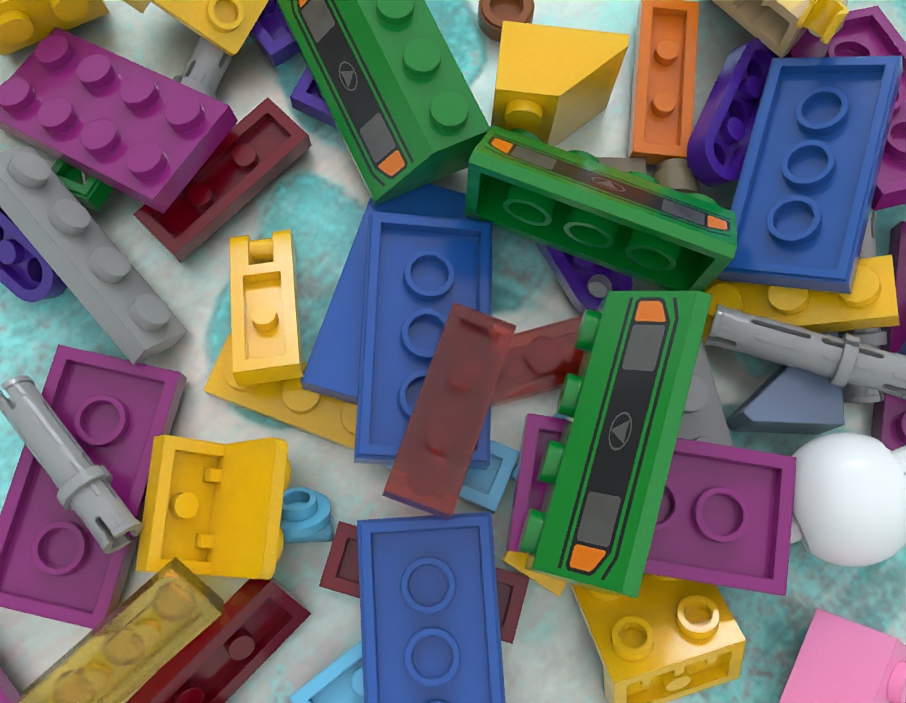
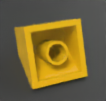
(554, 78)

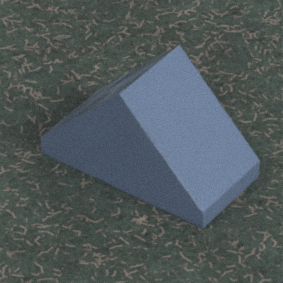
(791, 404)

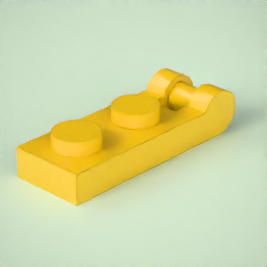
(264, 309)

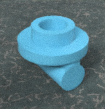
(306, 516)

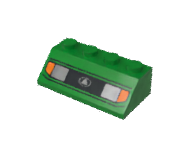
(389, 89)
(598, 211)
(615, 440)

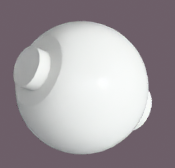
(849, 499)

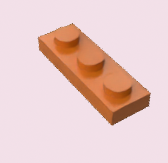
(663, 80)

